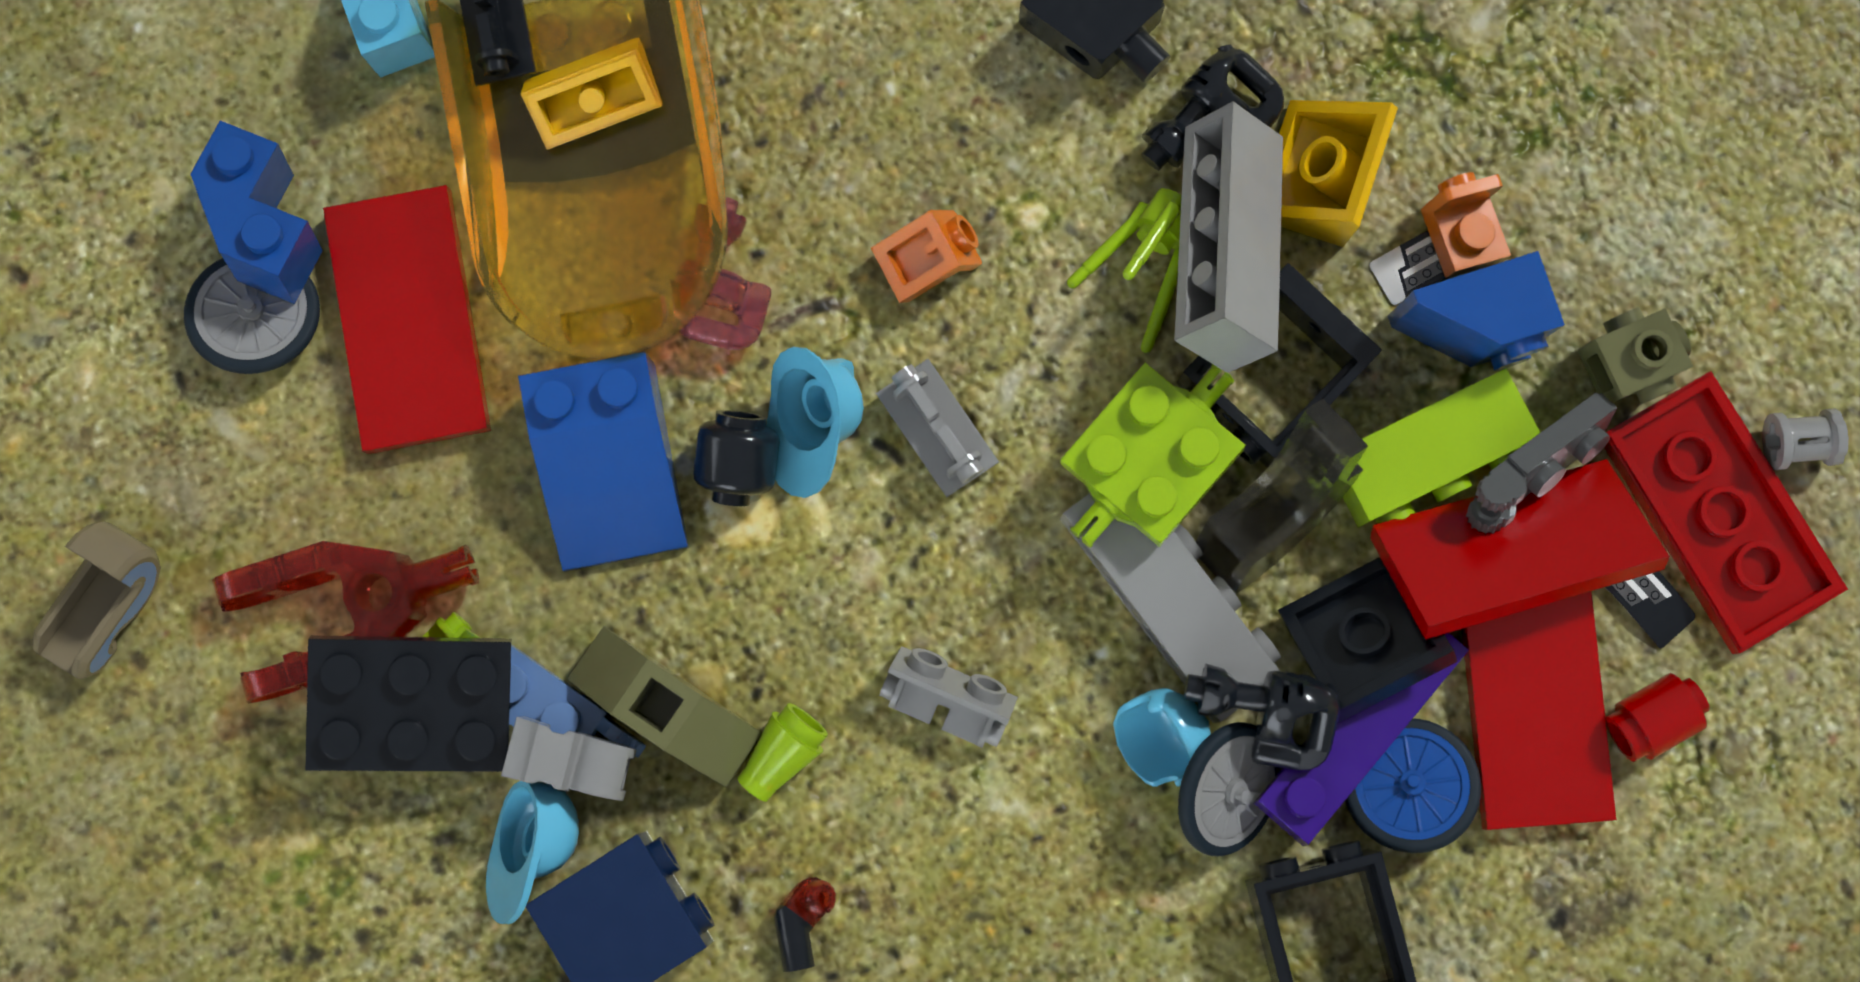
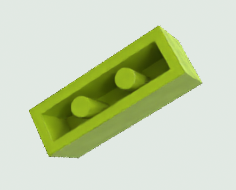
(1439, 448)

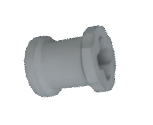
(1827, 440)

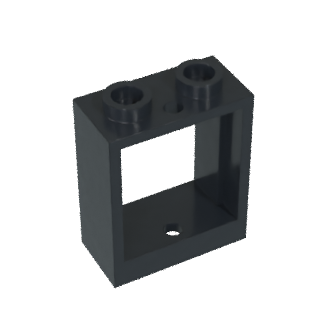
(1328, 330)
(1338, 861)

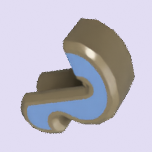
(97, 600)

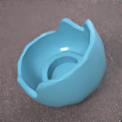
(1159, 735)

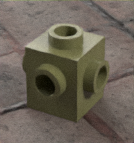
(1637, 356)

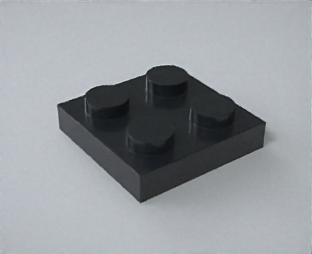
(1363, 638)

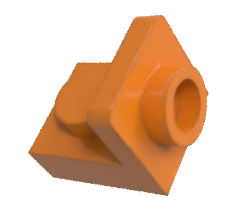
(1466, 224)
(927, 253)

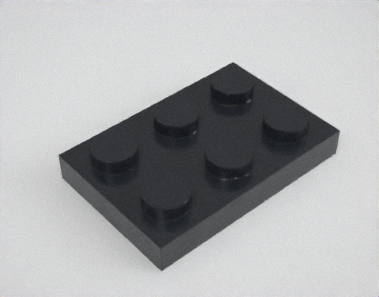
(407, 703)

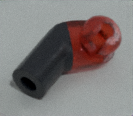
(797, 917)

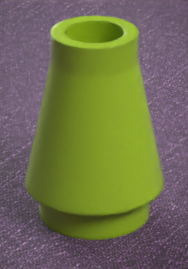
(784, 749)

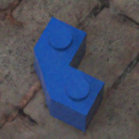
(239, 188)

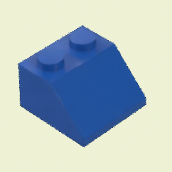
(1484, 314)

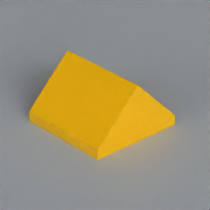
(1331, 164)

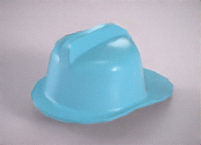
(812, 411)

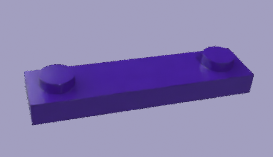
(1308, 798)

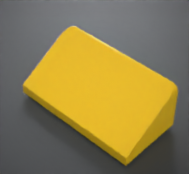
(591, 93)

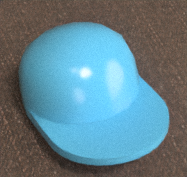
(531, 840)

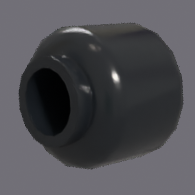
(736, 457)

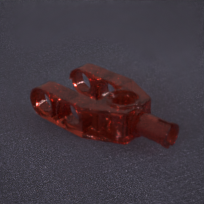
(358, 571)

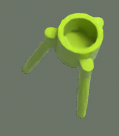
(1159, 233)

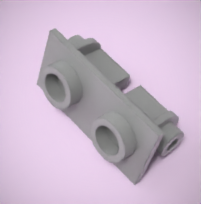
(936, 427)
(976, 703)

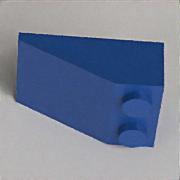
(604, 460)

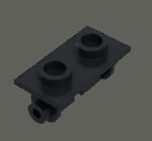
(497, 40)

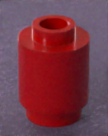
(1658, 717)

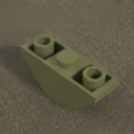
(664, 707)

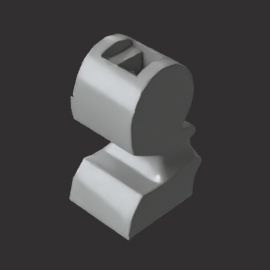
(567, 760)

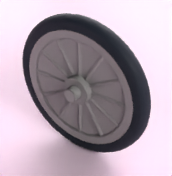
(244, 326)
(1221, 790)

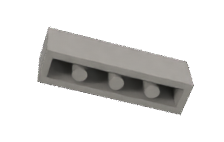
(1230, 239)
(1177, 602)

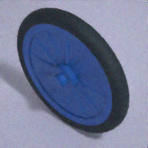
(1418, 791)

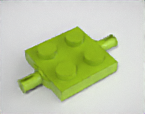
(1152, 455)

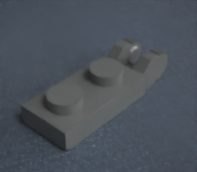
(1541, 463)

